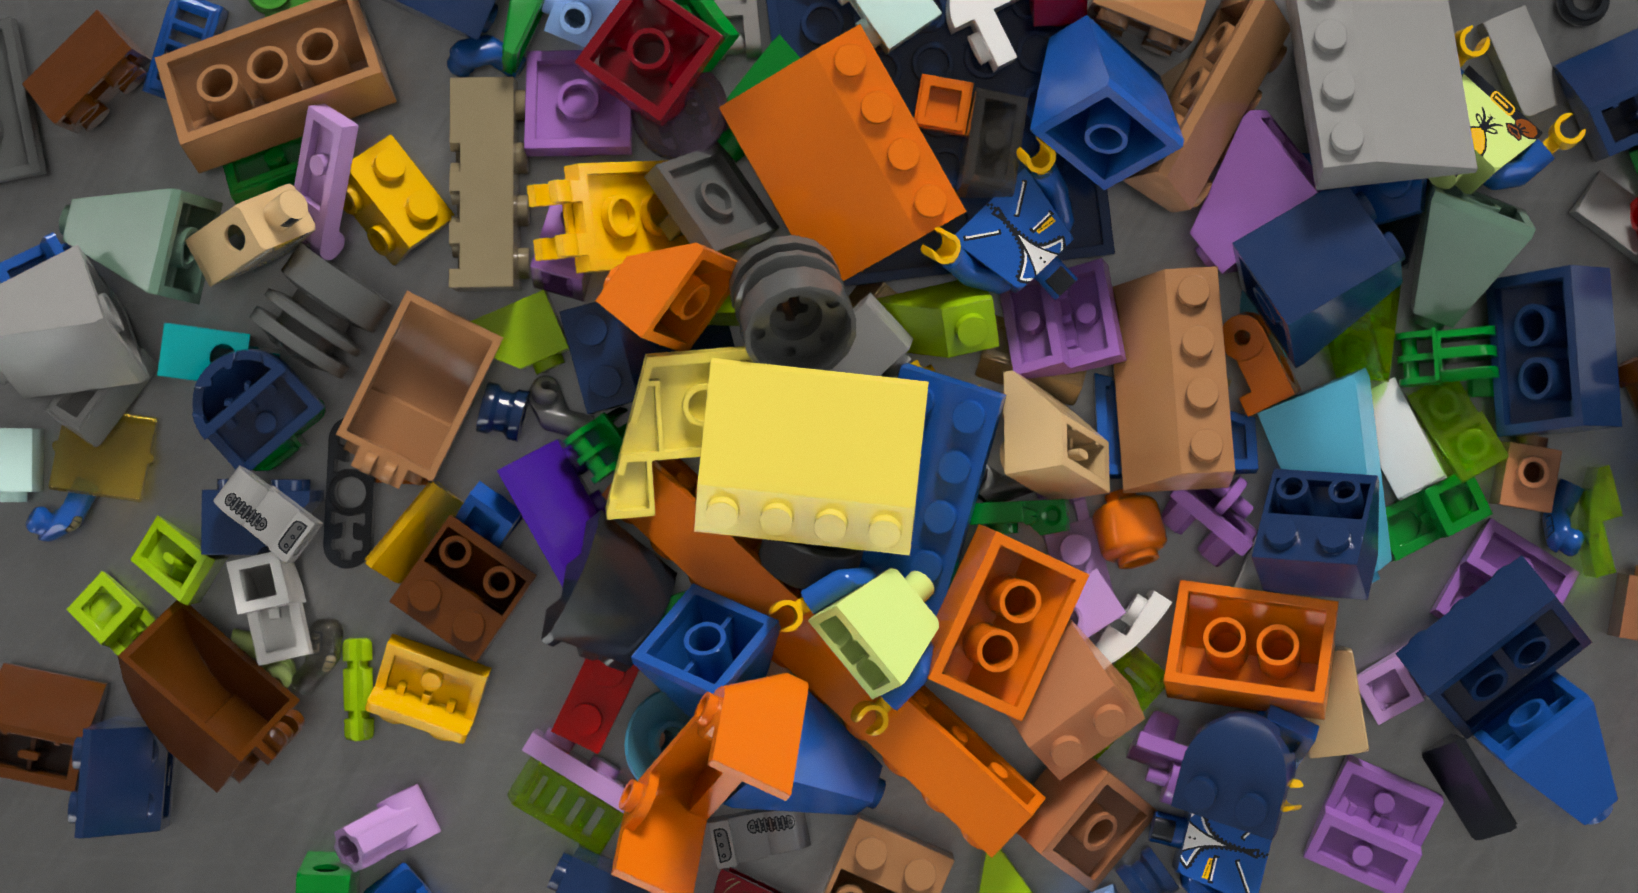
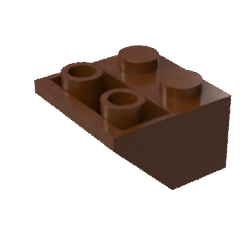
(87, 74)
(463, 588)
(40, 722)

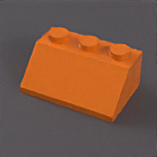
(1002, 621)
(1251, 649)

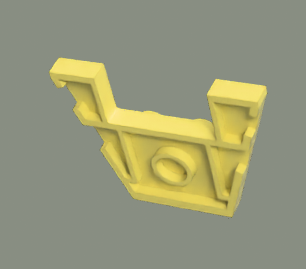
(662, 424)

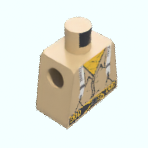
(271, 227)

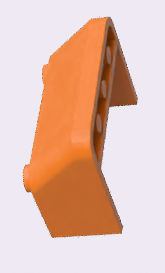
(735, 736)

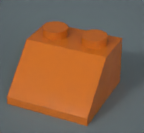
(668, 293)

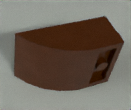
(207, 697)

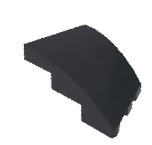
(609, 596)

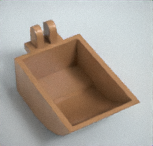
(416, 392)

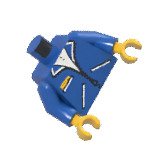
(1015, 235)
(1214, 854)

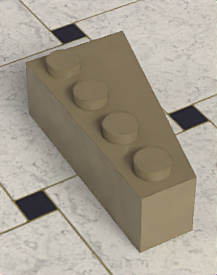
(487, 185)

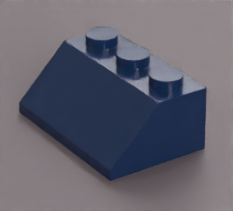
(1554, 352)
(1493, 647)

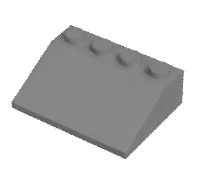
(1380, 91)

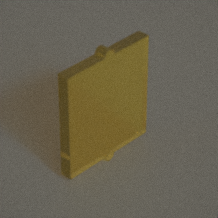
(112, 469)

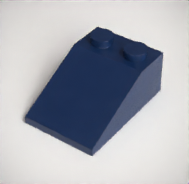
(612, 355)

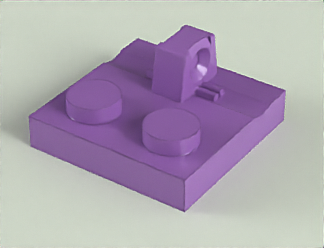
(570, 111)

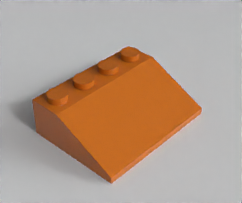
(843, 154)

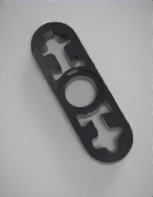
(336, 531)

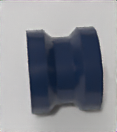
(503, 411)
(1147, 875)

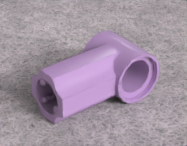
(396, 825)

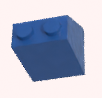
(1102, 106)

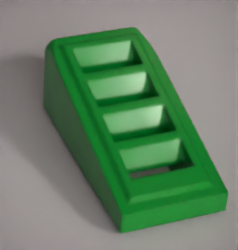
(520, 28)

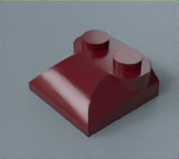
(649, 56)

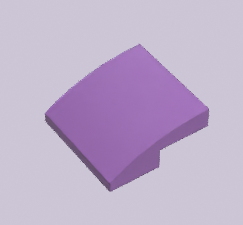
(1065, 333)
(1490, 551)
(1373, 825)

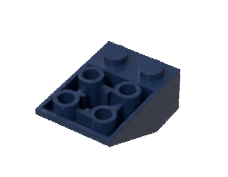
(121, 780)

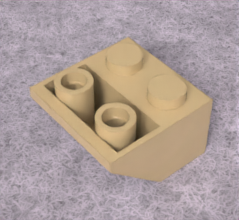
(1050, 444)

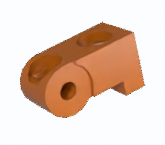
(1260, 361)

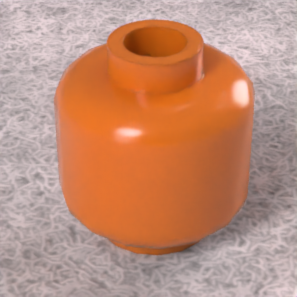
(1129, 529)

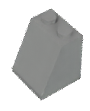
(65, 330)

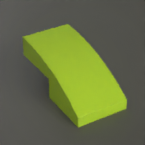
(111, 613)

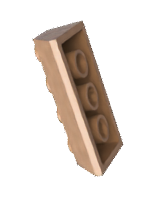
(257, 80)
(1213, 96)
(1173, 383)

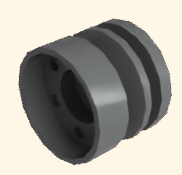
(792, 304)
(320, 311)

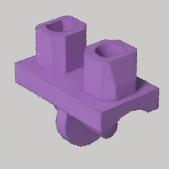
(1221, 512)
(1157, 749)

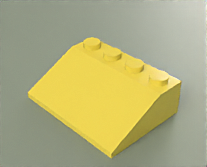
(810, 456)

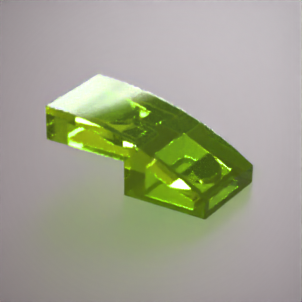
(1597, 504)

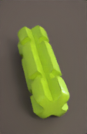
(357, 688)

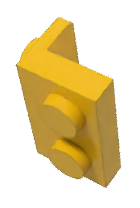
(393, 200)
(428, 689)

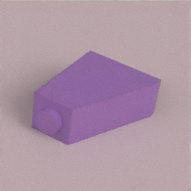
(1254, 185)

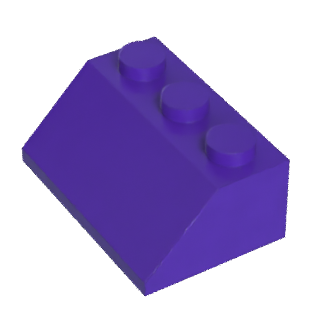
(553, 500)

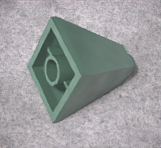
(143, 237)
(1462, 251)

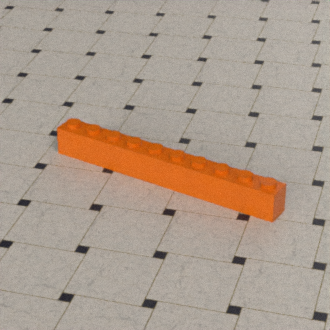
(923, 738)

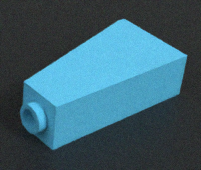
(1331, 432)

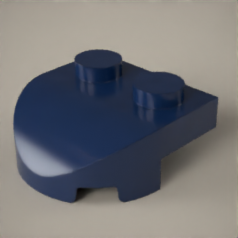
(251, 405)
(1237, 774)

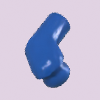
(473, 53)

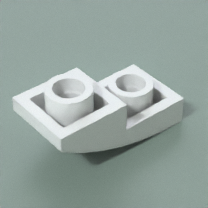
(1402, 444)
(1140, 618)

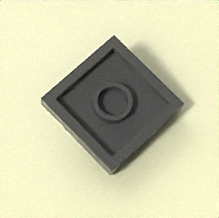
(710, 201)

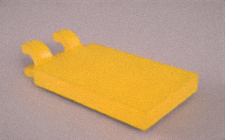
(606, 215)

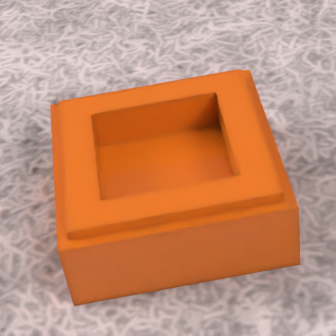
(943, 104)

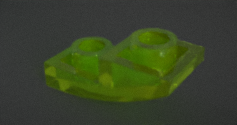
(1457, 429)

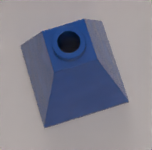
(706, 645)
(1556, 747)
(830, 774)

